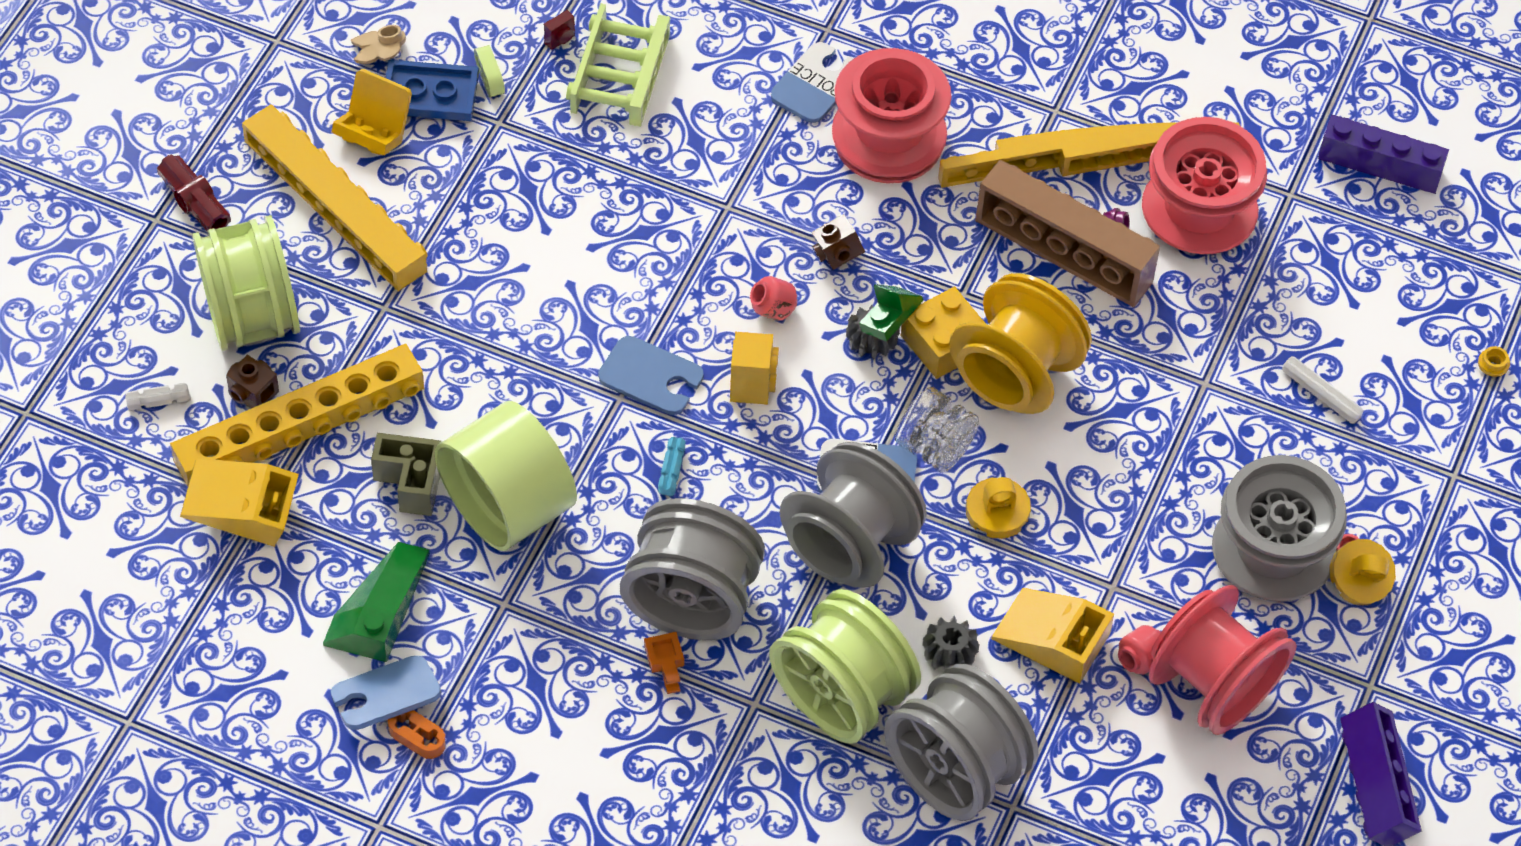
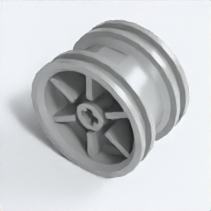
(961, 742)

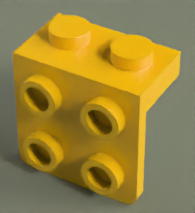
(375, 113)

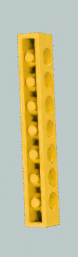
(307, 402)

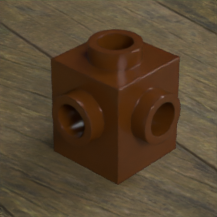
(837, 242)
(251, 382)

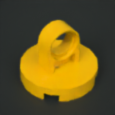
(998, 507)
(1362, 571)

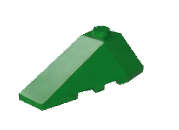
(376, 610)

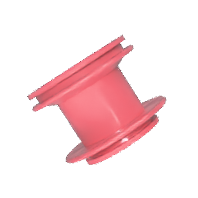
(891, 115)
(1204, 185)
(1220, 658)

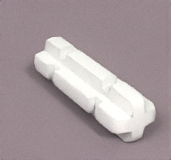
(157, 396)

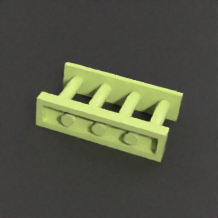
(641, 81)

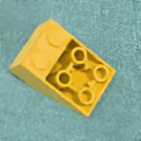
(240, 498)
(1055, 631)

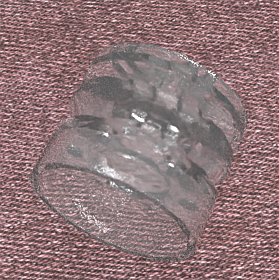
(936, 429)

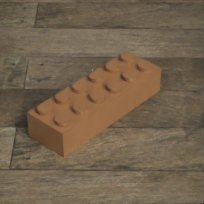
(1067, 233)

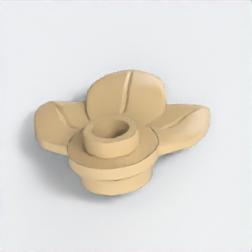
(379, 44)

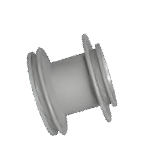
(861, 504)
(1289, 504)

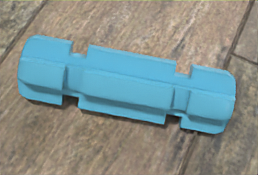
(671, 466)

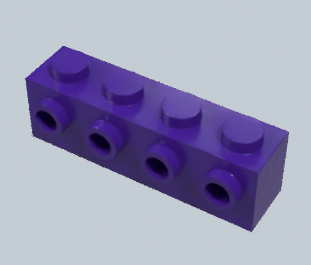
(1383, 154)
(1380, 775)

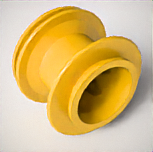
(1028, 333)

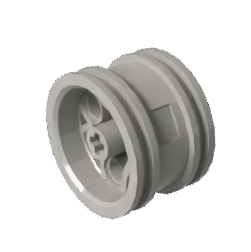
(692, 569)

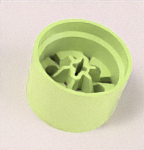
(506, 475)

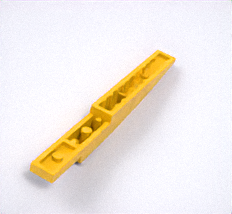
(1070, 150)

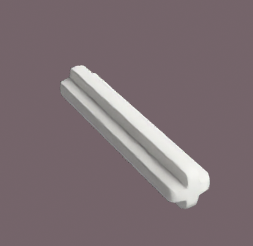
(1322, 390)

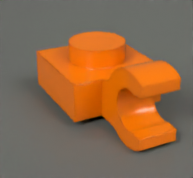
(666, 656)

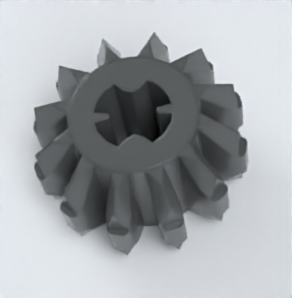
(865, 342)
(950, 643)

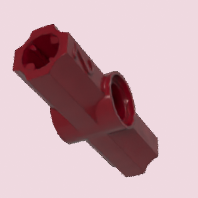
(193, 193)

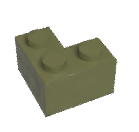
(412, 466)

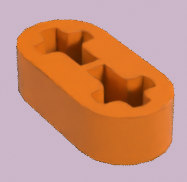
(413, 736)

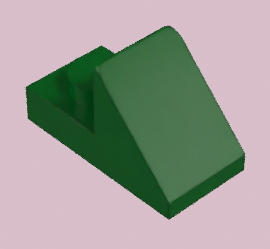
(890, 312)

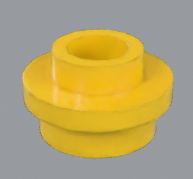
(1496, 355)

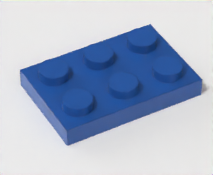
(437, 88)

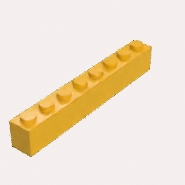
(335, 197)

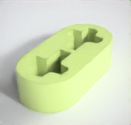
(489, 71)

